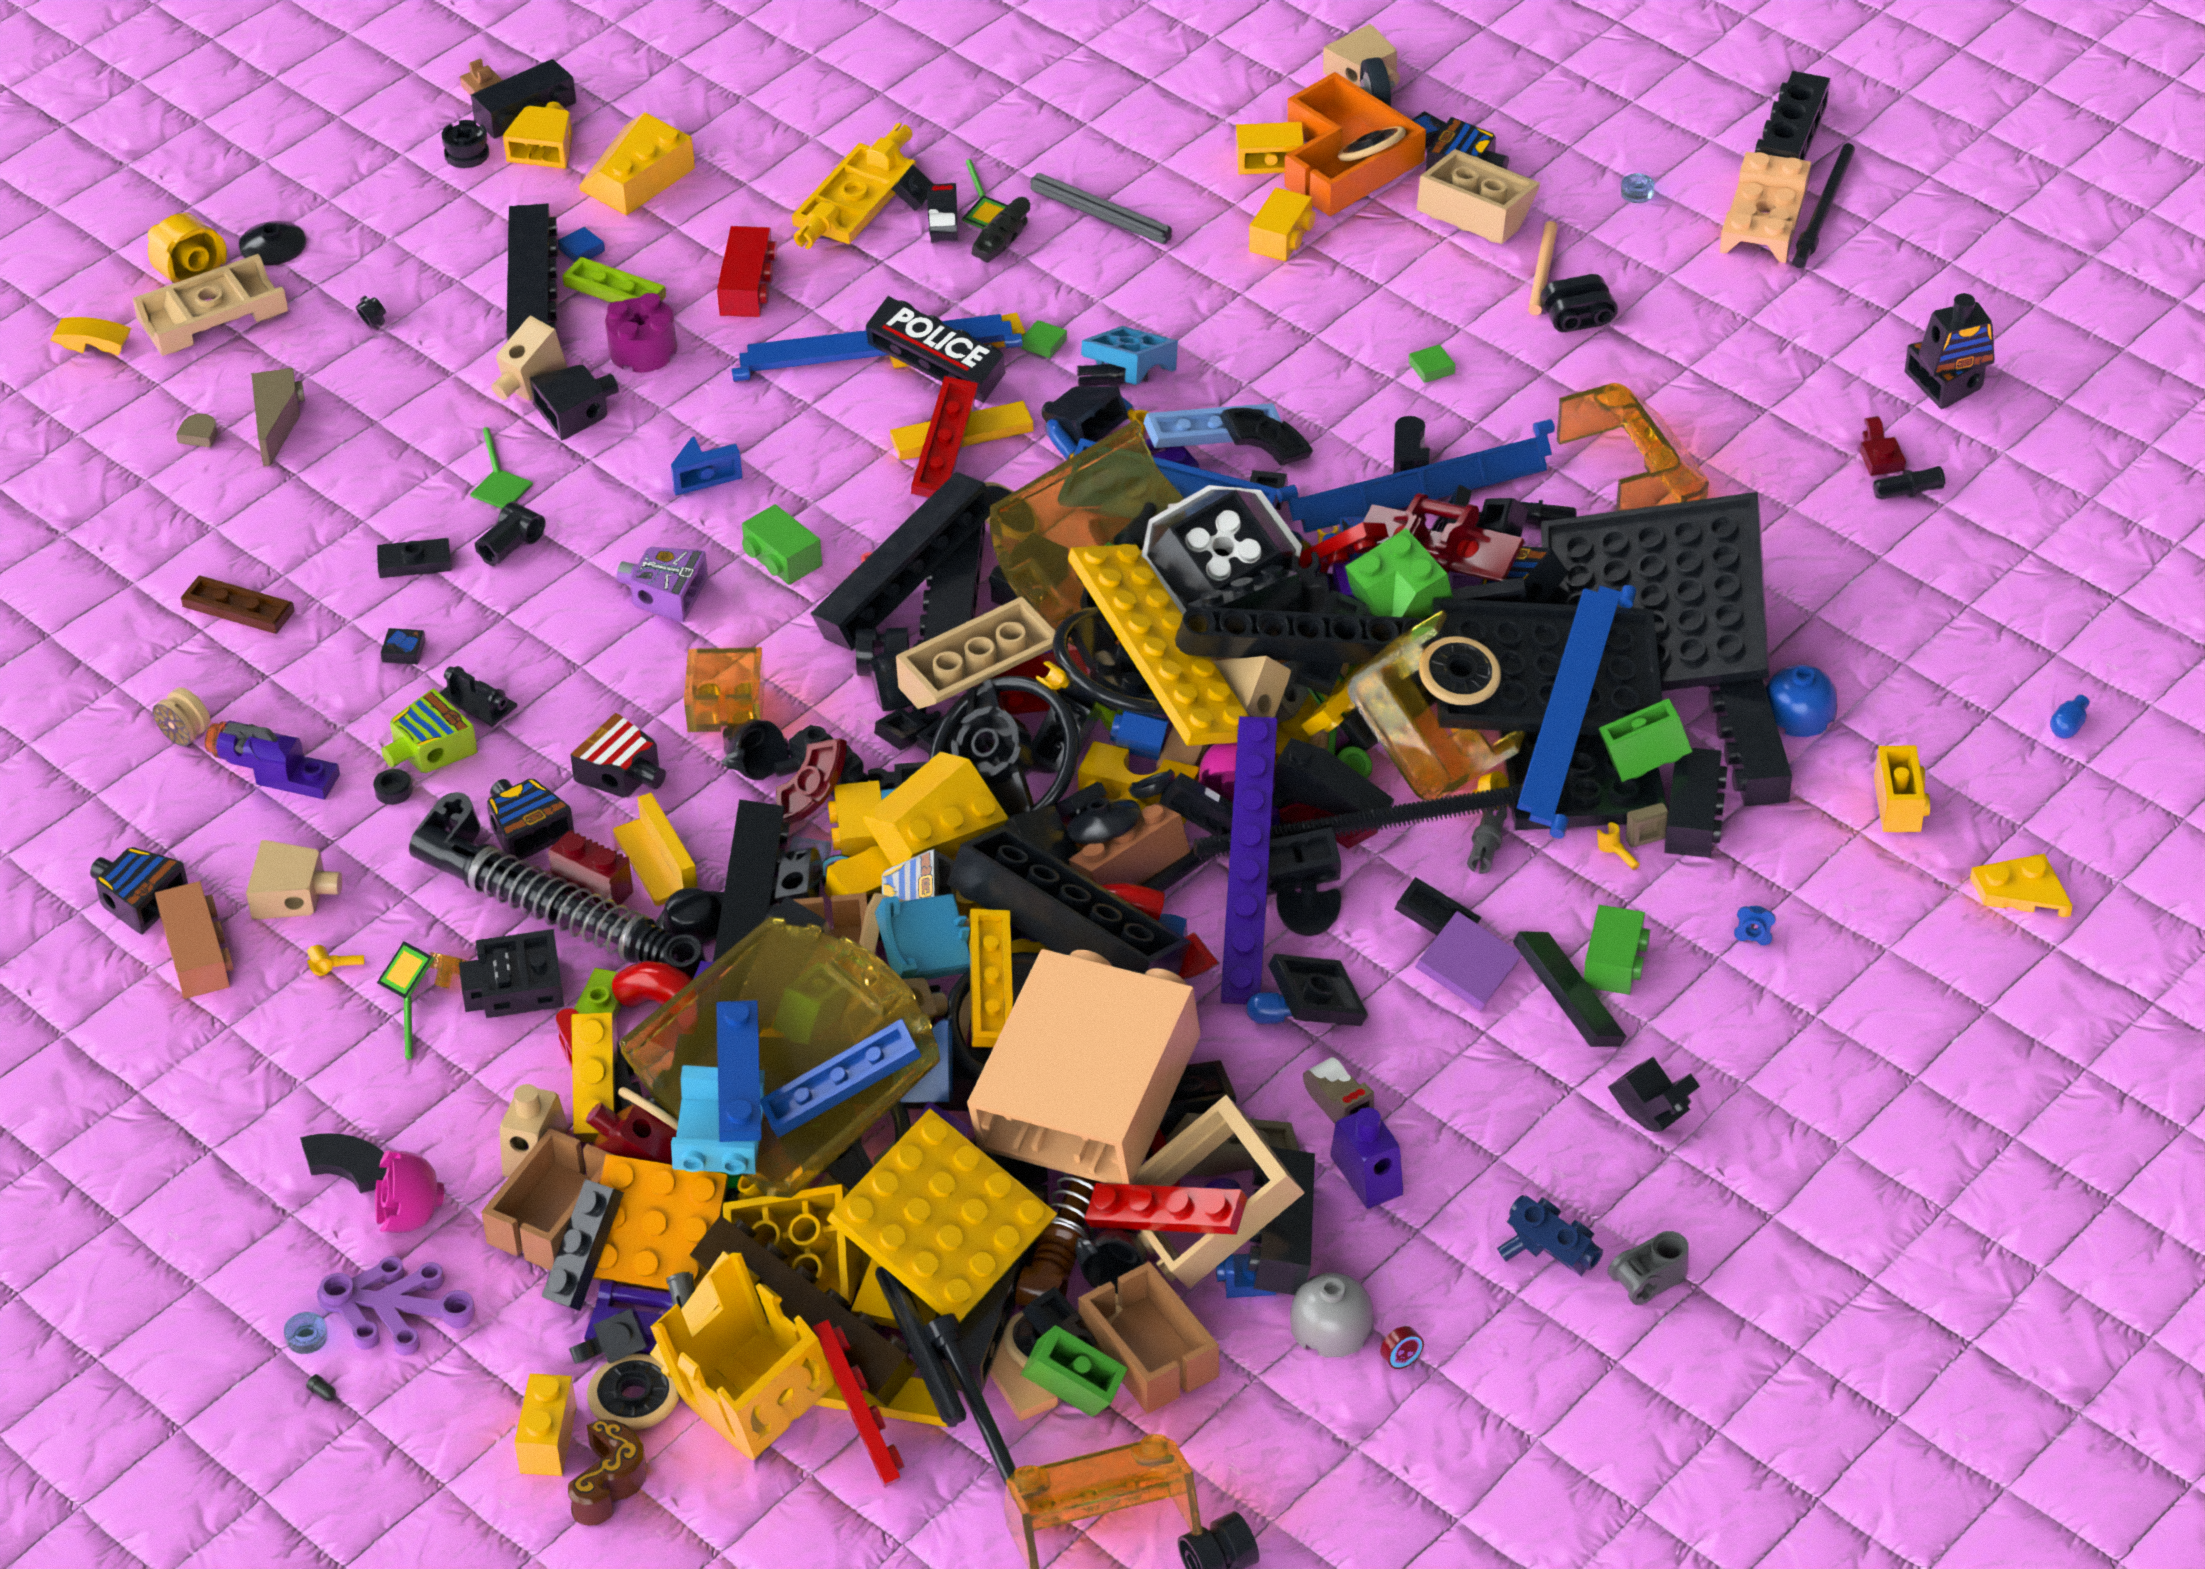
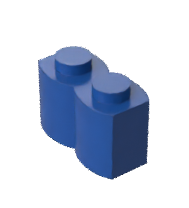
(1140, 734)

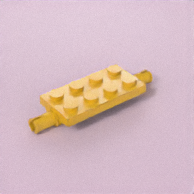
(854, 190)

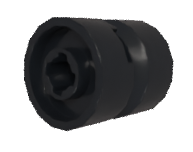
(867, 639)
(1224, 1546)

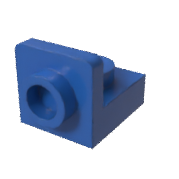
(1237, 1279)

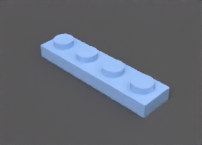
(1194, 426)

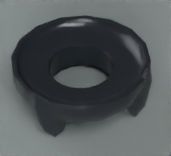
(1152, 785)

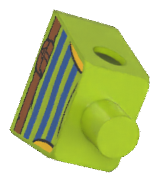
(429, 734)

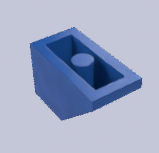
(938, 1082)

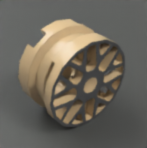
(183, 716)

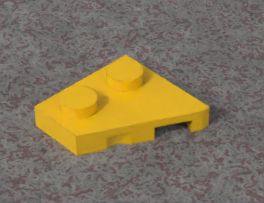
(2021, 885)

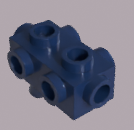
(1542, 1230)

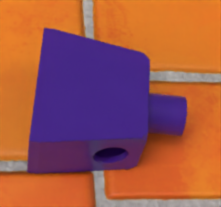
(1359, 1146)

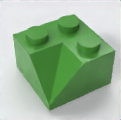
(1398, 578)

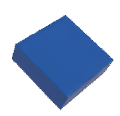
(581, 244)

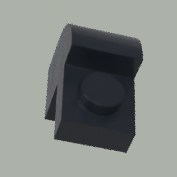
(1651, 1097)

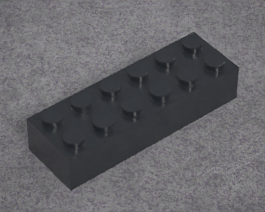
(1061, 905)

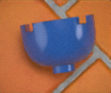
(1802, 700)

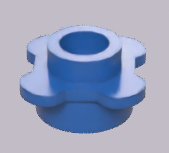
(1758, 916)

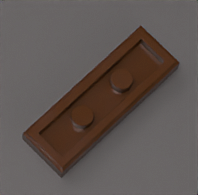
(237, 604)

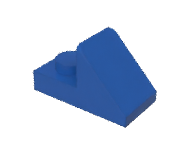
(700, 470)

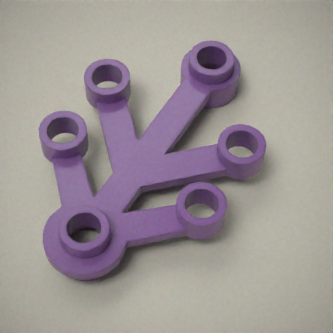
(344, 1294)

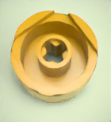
(185, 247)

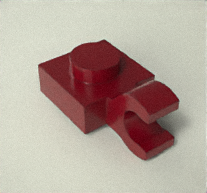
(1880, 453)

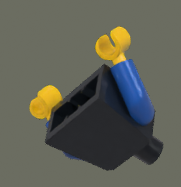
(1087, 414)

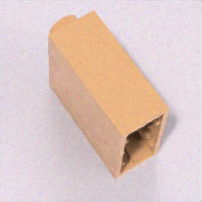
(1085, 1066)

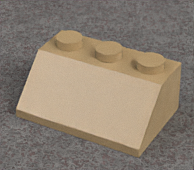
(1476, 196)

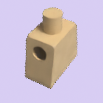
(1348, 52)
(528, 353)
(1256, 683)
(288, 881)
(526, 1121)

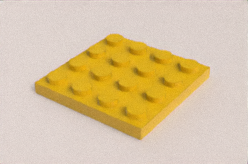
(942, 1216)

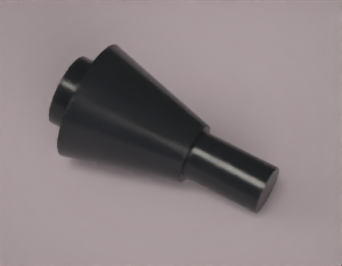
(1136, 530)

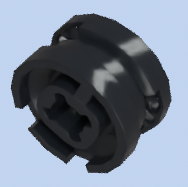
(465, 144)

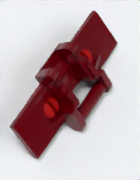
(1461, 545)

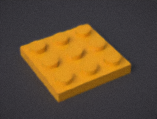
(657, 1221)

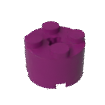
(641, 333)

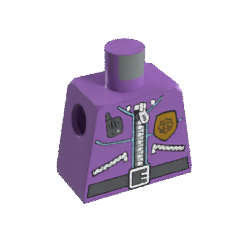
(666, 580)

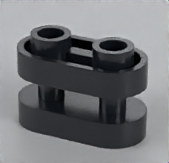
(1579, 303)

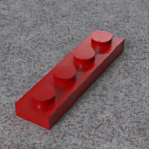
(944, 435)
(1166, 1208)
(867, 1419)

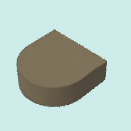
(197, 430)

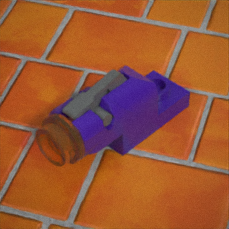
(274, 758)

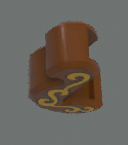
(613, 1477)

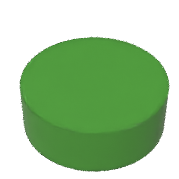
(1357, 760)

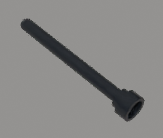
(945, 1335)

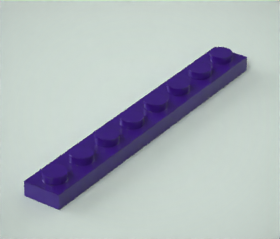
(1249, 859)

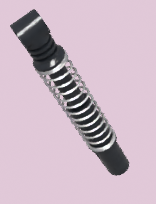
(447, 844)

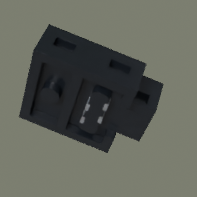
(513, 975)

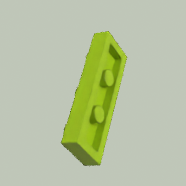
(608, 282)

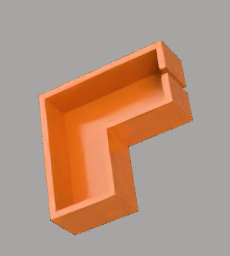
(1332, 117)

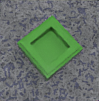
(1044, 339)
(1432, 363)

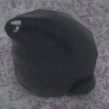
(754, 748)
(1109, 1256)

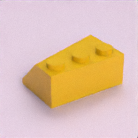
(639, 164)
(935, 810)
(804, 1234)

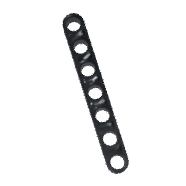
(1288, 634)

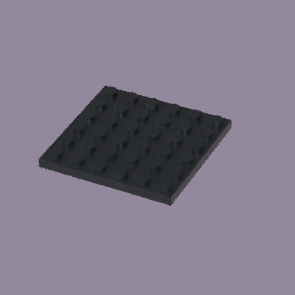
(1691, 566)

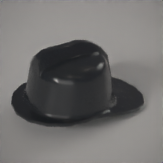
(692, 913)

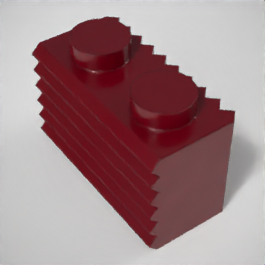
(591, 868)

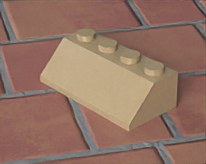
(972, 653)

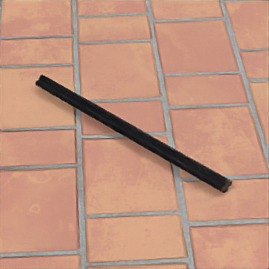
(1381, 817)

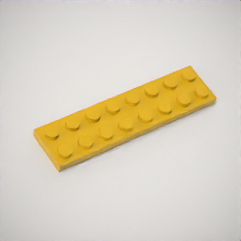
(1146, 625)

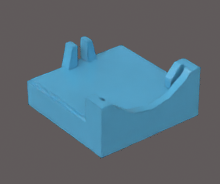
(1132, 350)
(924, 936)

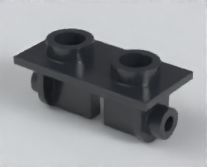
(476, 696)

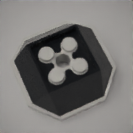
(1239, 520)

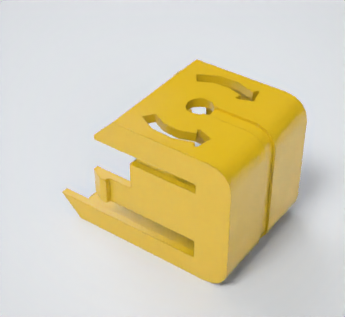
(737, 1367)

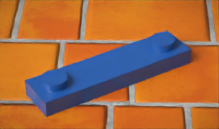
(738, 1071)
(840, 1078)

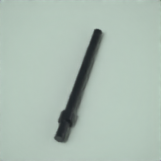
(1809, 239)

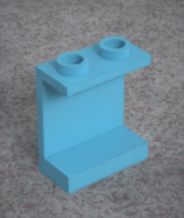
(697, 1134)

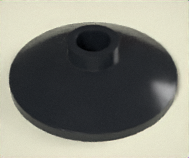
(273, 241)
(1104, 820)

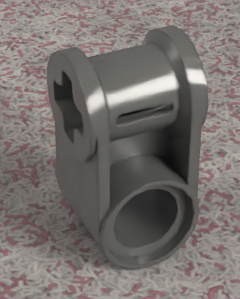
(1651, 1266)

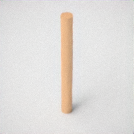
(1543, 267)

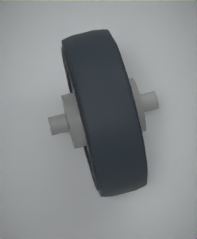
(1375, 79)

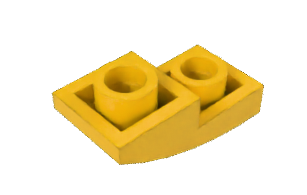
(78, 332)

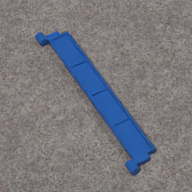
(855, 346)
(1434, 480)
(1568, 705)

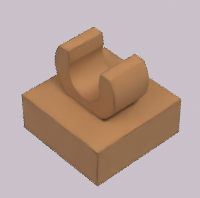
(478, 77)

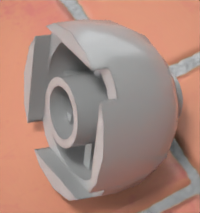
(1332, 1315)

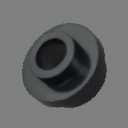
(371, 311)

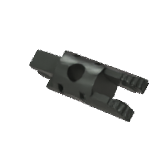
(1002, 230)

